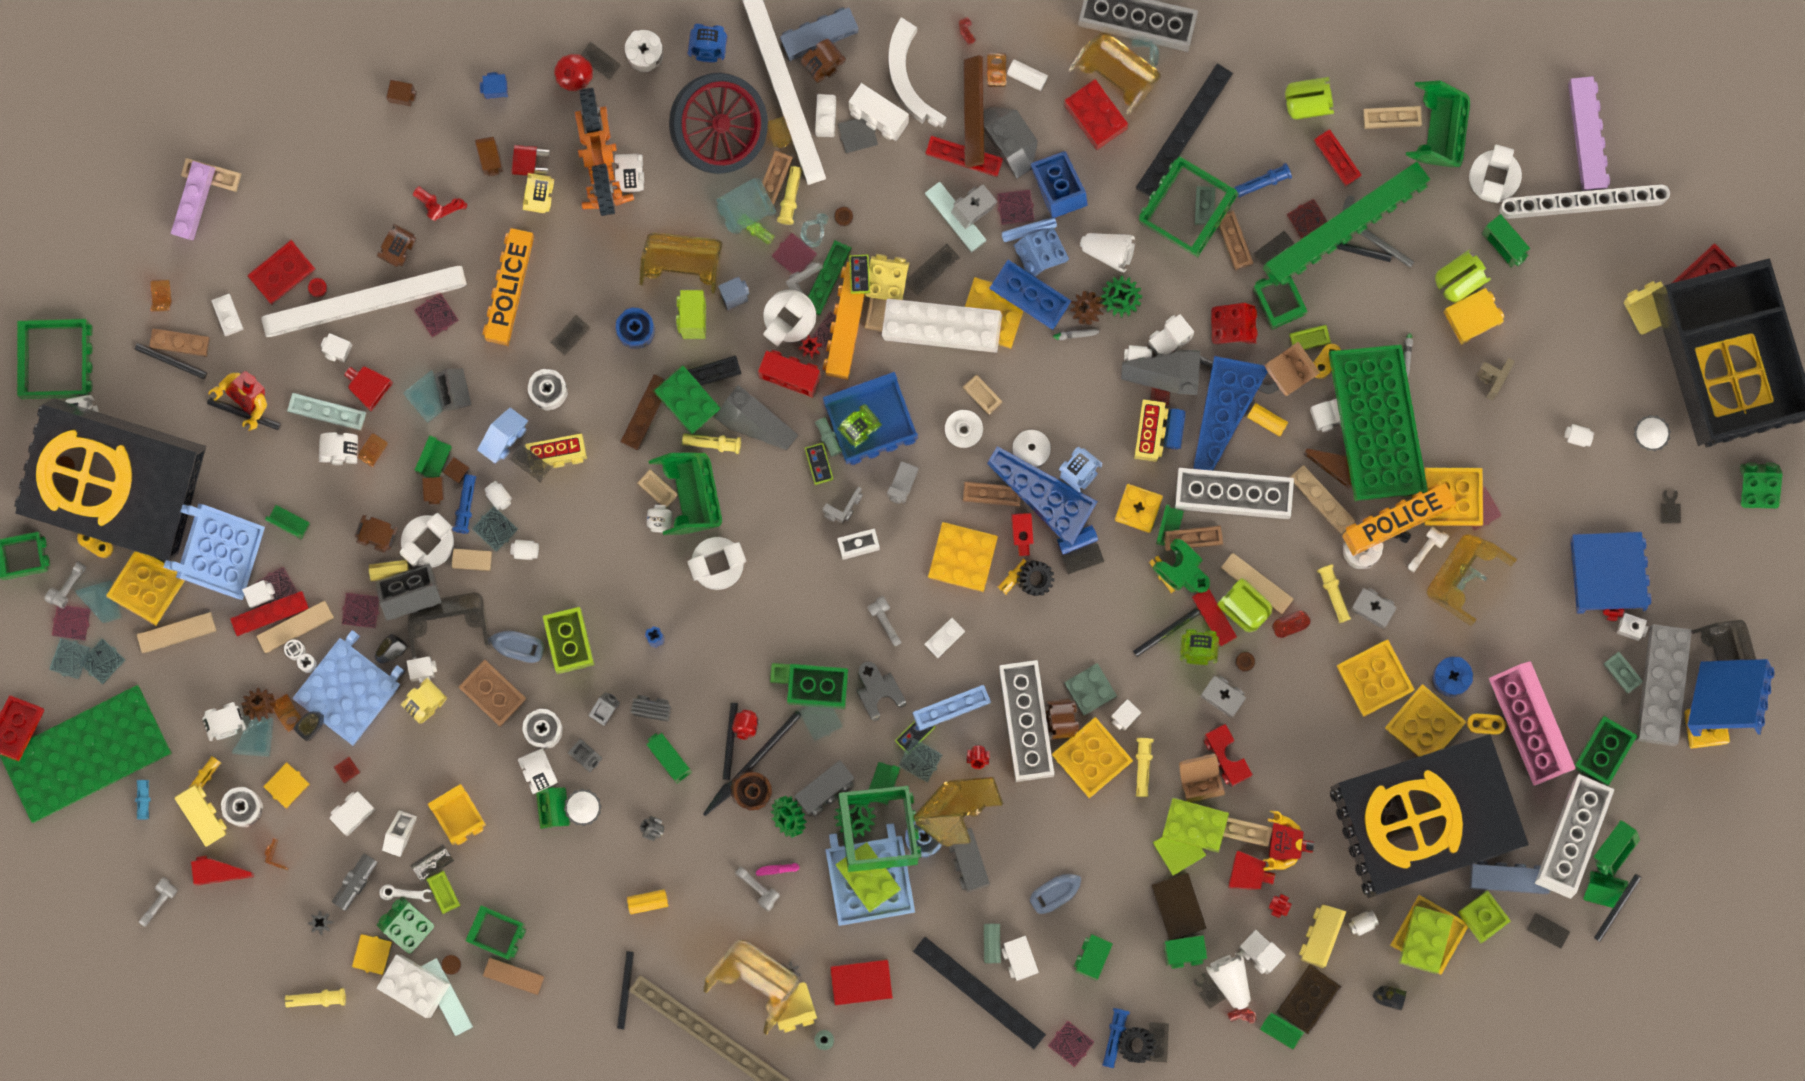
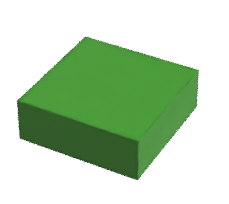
(780, 673)

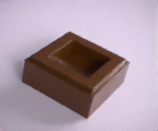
(456, 470)

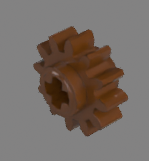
(1087, 315)
(258, 704)

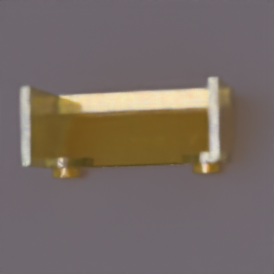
(1119, 67)
(682, 256)
(1444, 585)
(950, 803)
(761, 972)

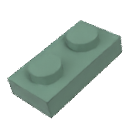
(1204, 204)
(1623, 672)

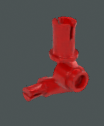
(434, 209)

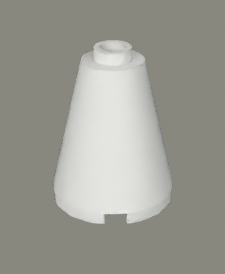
(1110, 249)
(1231, 979)

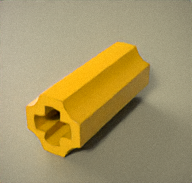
(1267, 419)
(647, 901)

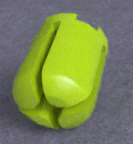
(1309, 98)
(1466, 284)
(1246, 606)

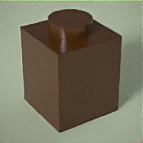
(401, 93)
(433, 489)

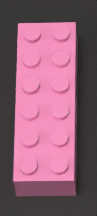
(1532, 723)

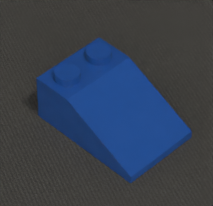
(1059, 184)

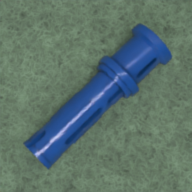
(1272, 177)
(463, 513)
(1117, 1027)

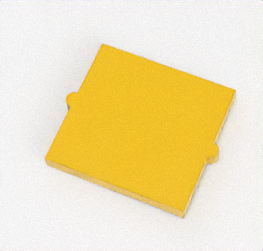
(286, 785)
(372, 954)

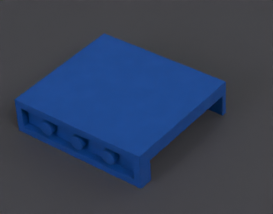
(887, 403)
(1610, 571)
(1731, 695)

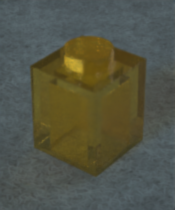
(779, 132)

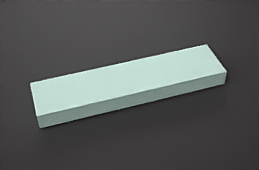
(944, 204)
(326, 411)
(450, 1003)

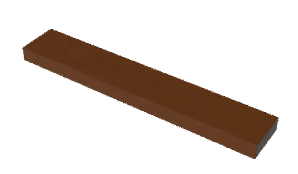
(973, 111)

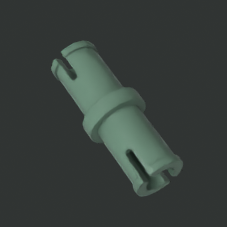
(828, 437)

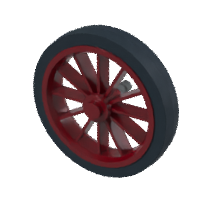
(718, 123)

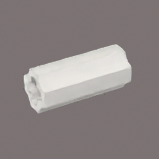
(1027, 75)

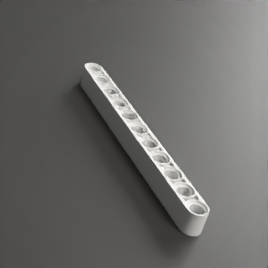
(784, 91)
(363, 301)

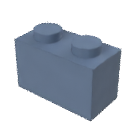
(734, 293)

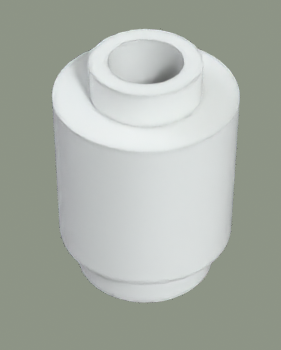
(1136, 352)
(1579, 435)
(498, 495)
(524, 549)
(1363, 923)

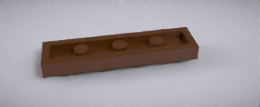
(643, 416)

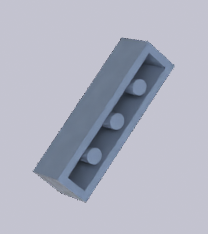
(831, 27)
(1505, 878)

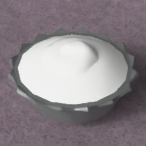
(1652, 433)
(582, 807)

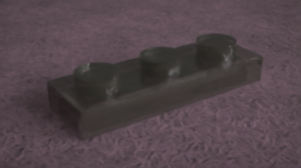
(932, 269)

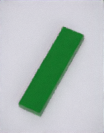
(828, 275)

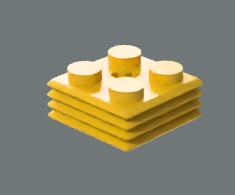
(1127, 513)
(1710, 738)

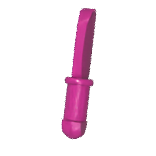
(775, 869)

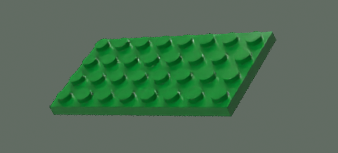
(1378, 422)
(87, 754)

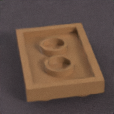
(492, 693)

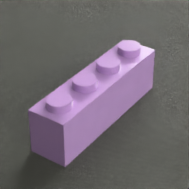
(193, 200)

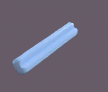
(1022, 231)

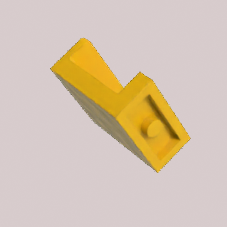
(1474, 315)
(457, 815)

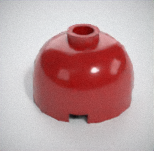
(573, 72)

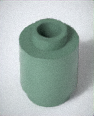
(829, 1044)

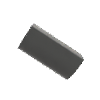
(452, 389)

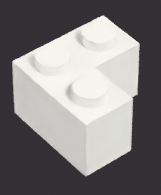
(1173, 337)
(1261, 952)

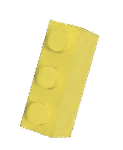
(201, 814)

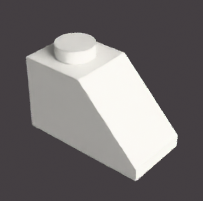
(399, 833)

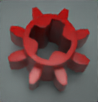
(805, 344)
(1613, 614)
(978, 757)
(1280, 906)

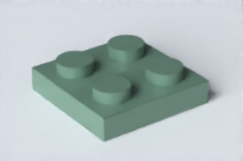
(1090, 689)

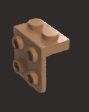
(1291, 369)
(1201, 778)

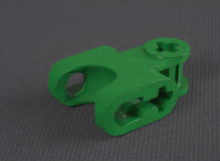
(1185, 569)

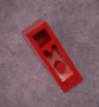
(212, 871)

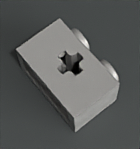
(982, 203)
(1378, 617)
(1227, 706)

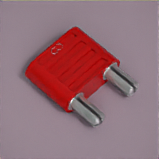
(526, 158)

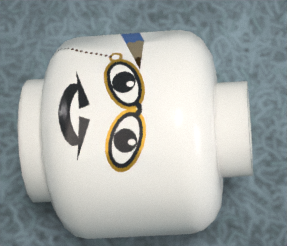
(659, 518)

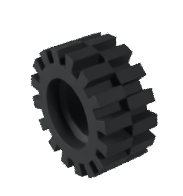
(1045, 582)
(1126, 1045)

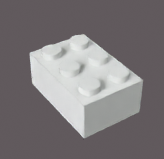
(878, 112)
(413, 986)

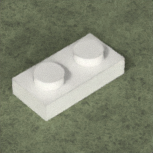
(227, 315)
(944, 638)

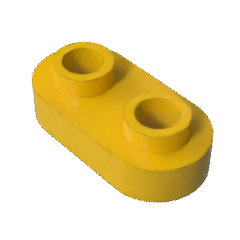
(1323, 359)
(94, 544)
(1485, 724)

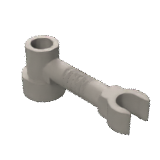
(59, 597)
(878, 608)
(166, 890)
(768, 897)

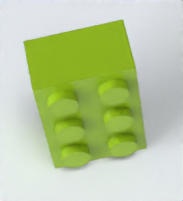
(692, 314)
(568, 640)
(1195, 825)
(870, 886)
(1426, 939)

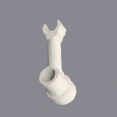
(1435, 538)
(402, 893)

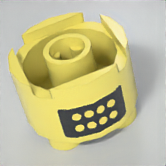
(537, 192)
(424, 701)

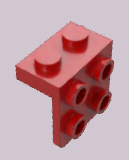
(1234, 323)

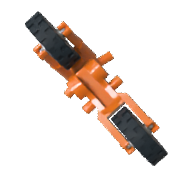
(598, 156)

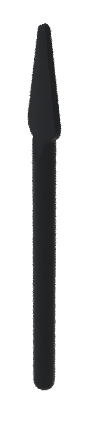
(725, 791)

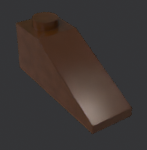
(489, 156)
(1333, 464)

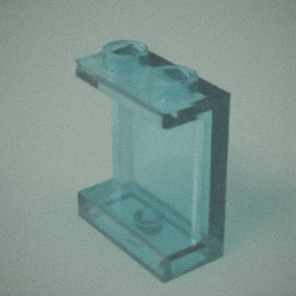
(745, 205)

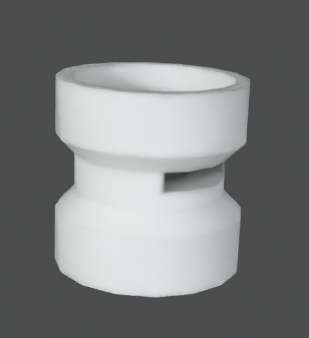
(298, 650)

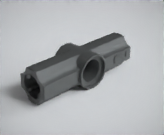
(354, 882)

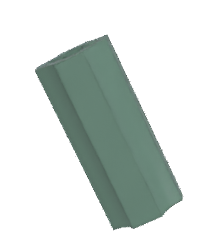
(992, 944)

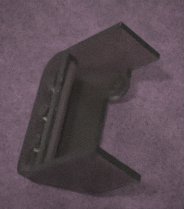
(469, 604)
(1728, 639)

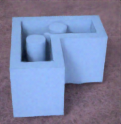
(502, 435)

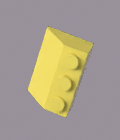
(1322, 935)

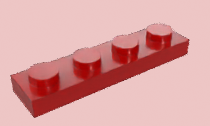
(955, 154)
(269, 613)

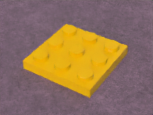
(984, 298)
(1467, 491)
(962, 557)
(145, 587)
(1375, 678)
(1425, 723)
(1092, 757)
(1456, 933)

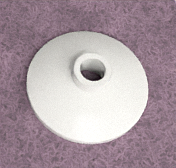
(961, 419)
(1039, 440)

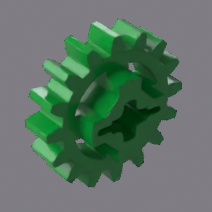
(1114, 300)
(788, 816)
(863, 820)

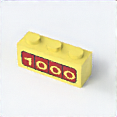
(1151, 430)
(560, 450)

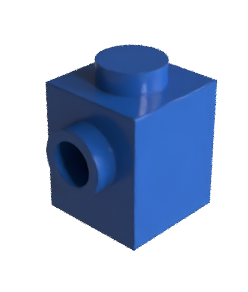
(494, 85)

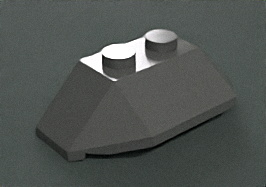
(1011, 138)

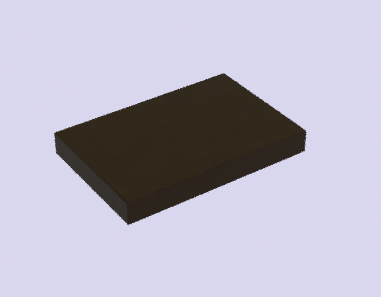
(1178, 906)
(1308, 999)

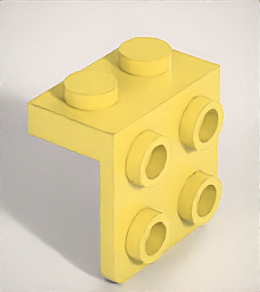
(887, 277)
(1643, 308)
(798, 1011)

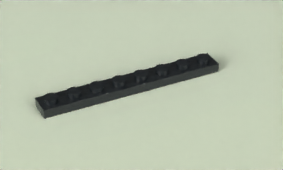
(1184, 129)
(979, 993)

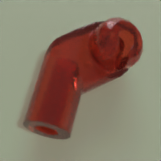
(965, 32)
(1245, 1014)

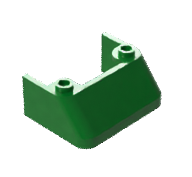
(1446, 127)
(695, 491)

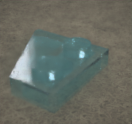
(425, 397)
(99, 604)
(256, 739)

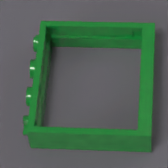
(1214, 221)
(23, 357)
(877, 795)

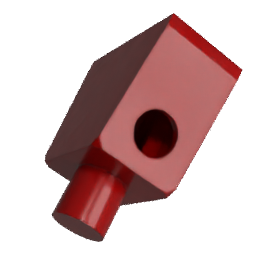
(367, 385)
(1020, 523)
(1249, 873)

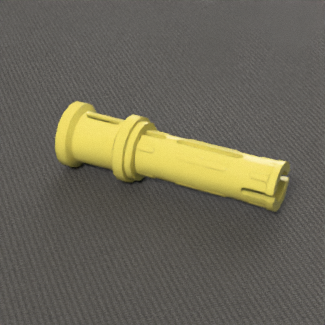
(788, 204)
(720, 443)
(1331, 584)
(1144, 757)
(325, 998)

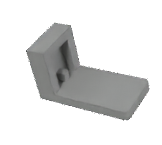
(798, 277)
(902, 483)
(834, 514)

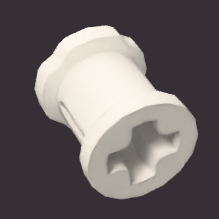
(303, 658)

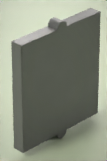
(857, 135)

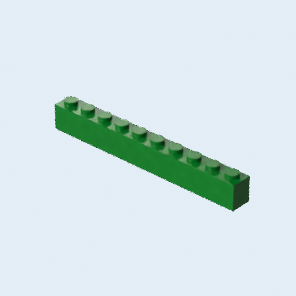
(1346, 224)

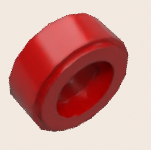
(317, 287)

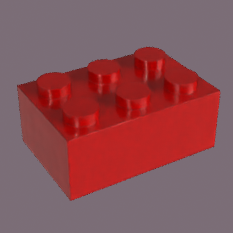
(1096, 114)
(789, 373)

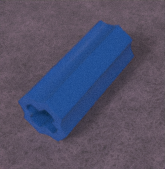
(1174, 429)
(1086, 537)
(657, 641)

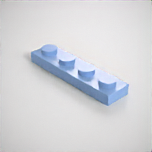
(951, 707)

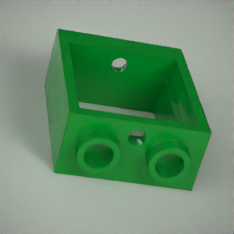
(1506, 241)
(1286, 317)
(41, 544)
(668, 757)
(1616, 849)
(478, 923)

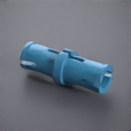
(143, 799)

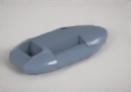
(518, 646)
(1055, 892)

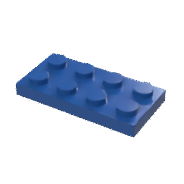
(1030, 294)

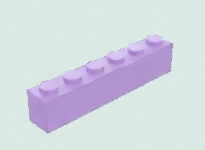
(1588, 134)

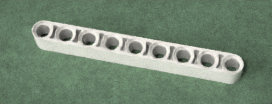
(1593, 198)

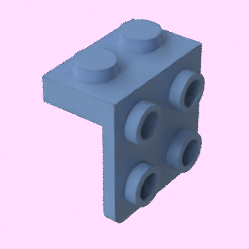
(1041, 251)

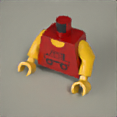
(246, 393)
(1286, 843)

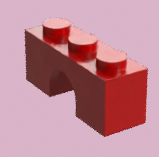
(1233, 772)

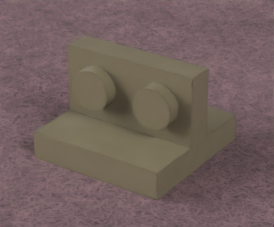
(1491, 374)

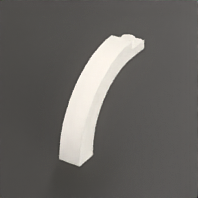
(899, 45)

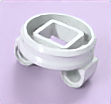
(1500, 158)
(800, 306)
(414, 530)
(710, 547)

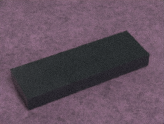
(716, 371)

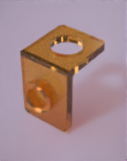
(996, 72)
(160, 295)
(372, 449)
(284, 710)
(269, 852)

